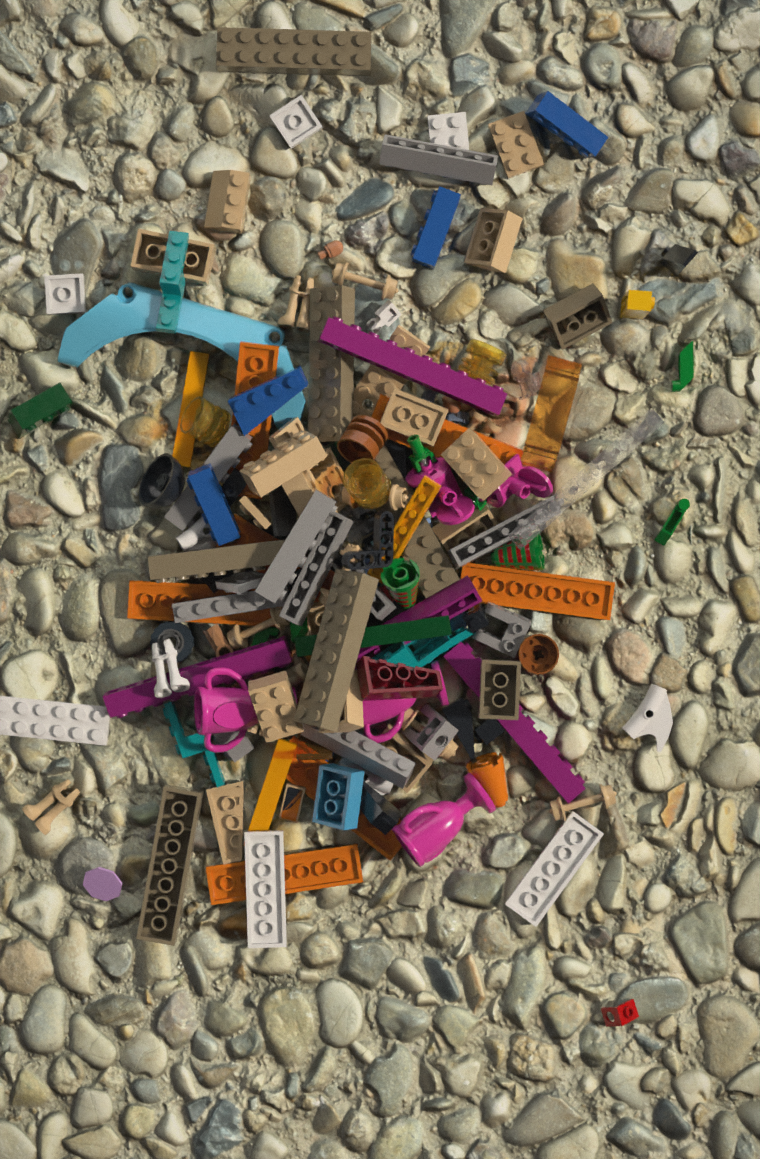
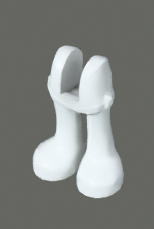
(177, 683)

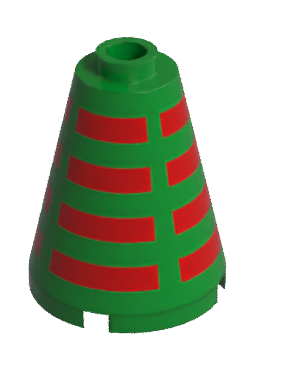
(527, 558)
(402, 581)

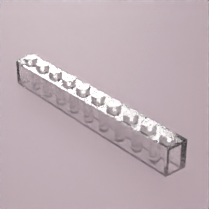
(585, 479)

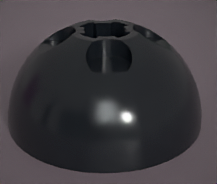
(162, 482)

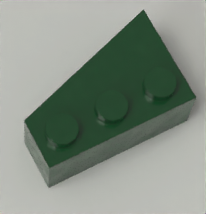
(39, 410)

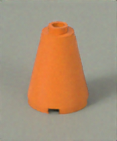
(490, 773)

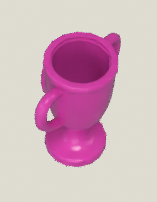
(224, 710)
(382, 710)
(434, 825)

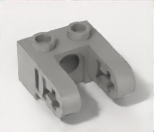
(514, 634)
(435, 734)

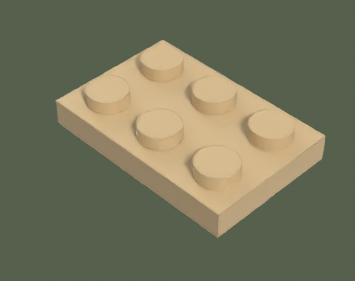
(515, 145)
(413, 416)
(251, 509)

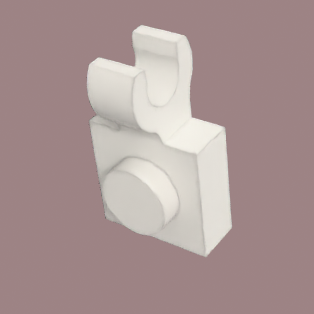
(385, 316)

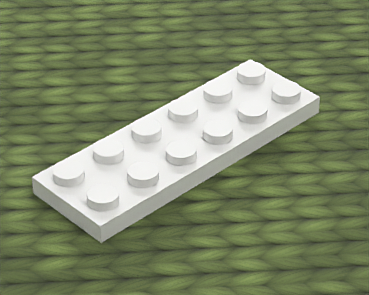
(54, 720)
(554, 868)
(265, 889)

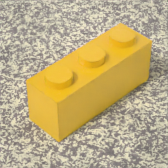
(636, 304)

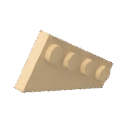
(227, 816)

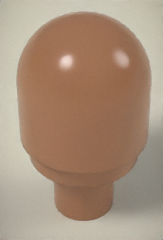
(331, 250)
(452, 405)

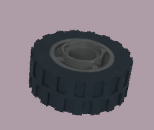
(180, 632)

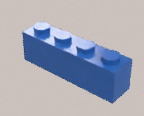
(436, 227)
(214, 504)

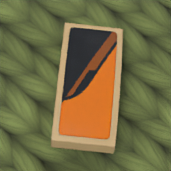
(292, 802)

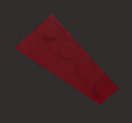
(396, 681)

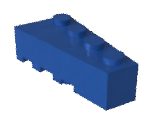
(566, 124)
(264, 399)

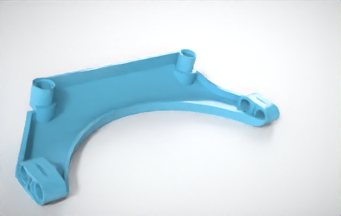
(126, 315)

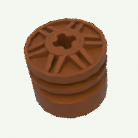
(362, 439)
(549, 652)

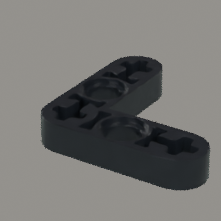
(376, 553)

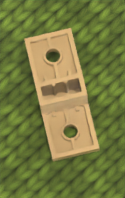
(381, 381)
(325, 473)

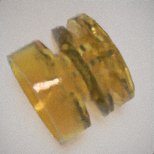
(483, 359)
(205, 421)
(367, 483)

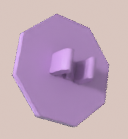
(102, 884)

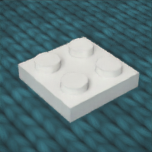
(296, 121)
(449, 130)
(65, 294)
(240, 582)

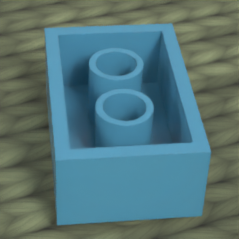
(338, 796)

